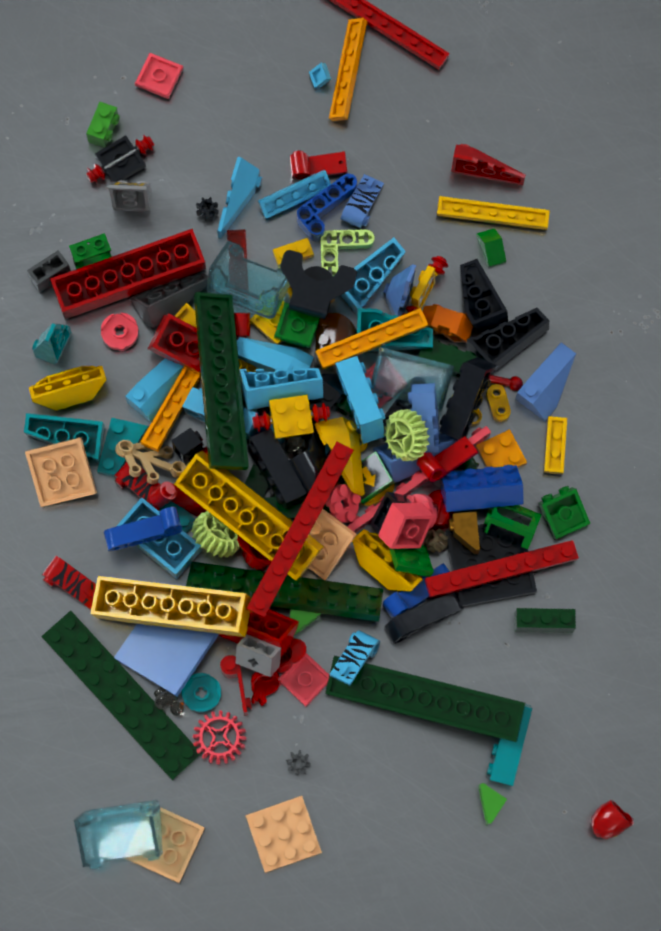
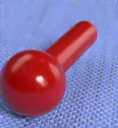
(514, 383)

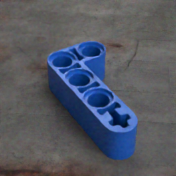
(324, 198)
(144, 530)
(407, 600)

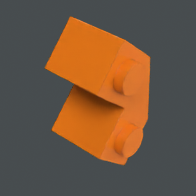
(448, 322)

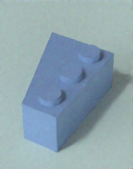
(425, 404)

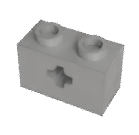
(258, 655)

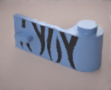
(362, 199)

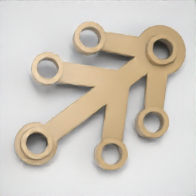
(130, 451)

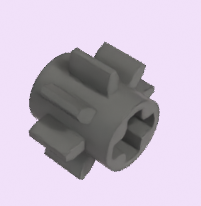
(294, 758)

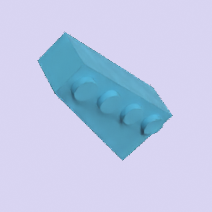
(372, 274)

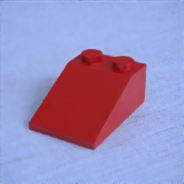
(176, 342)

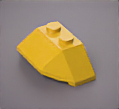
(68, 387)
(376, 559)

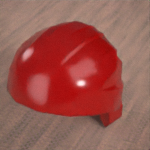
(263, 686)

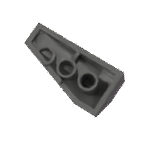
(170, 299)

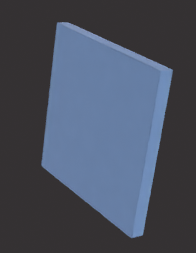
(165, 654)

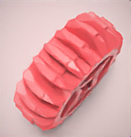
(225, 729)

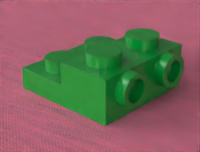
(564, 511)

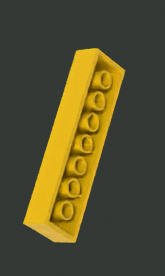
(243, 511)
(171, 606)

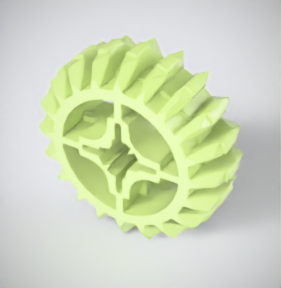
(406, 423)
(214, 535)

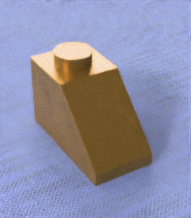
(466, 530)

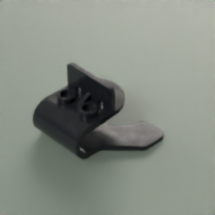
(315, 285)
(309, 463)

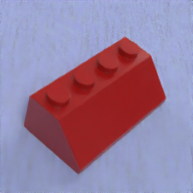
(273, 629)

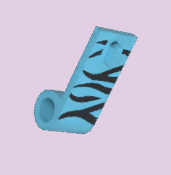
(354, 656)

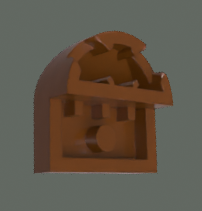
(333, 329)

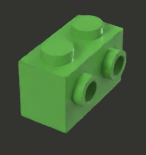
(102, 124)

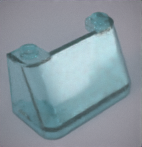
(249, 283)
(398, 371)
(119, 833)

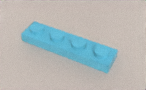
(294, 194)

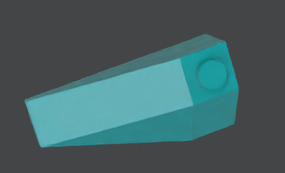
(52, 343)

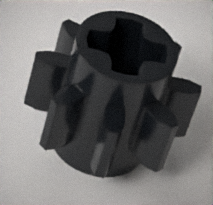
(203, 211)

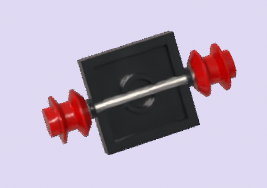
(120, 159)

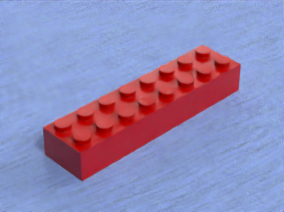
(128, 273)

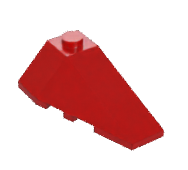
(476, 163)

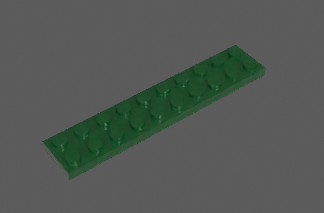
(221, 382)
(299, 594)
(121, 695)
(432, 700)

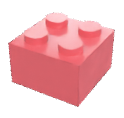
(406, 525)

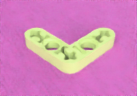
(333, 246)

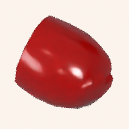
(610, 820)

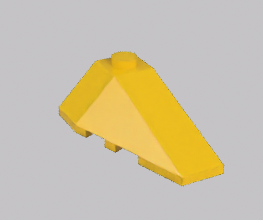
(345, 432)

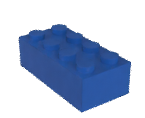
(482, 488)

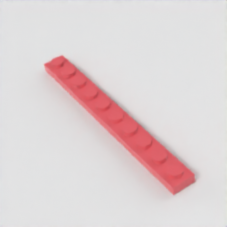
(417, 481)

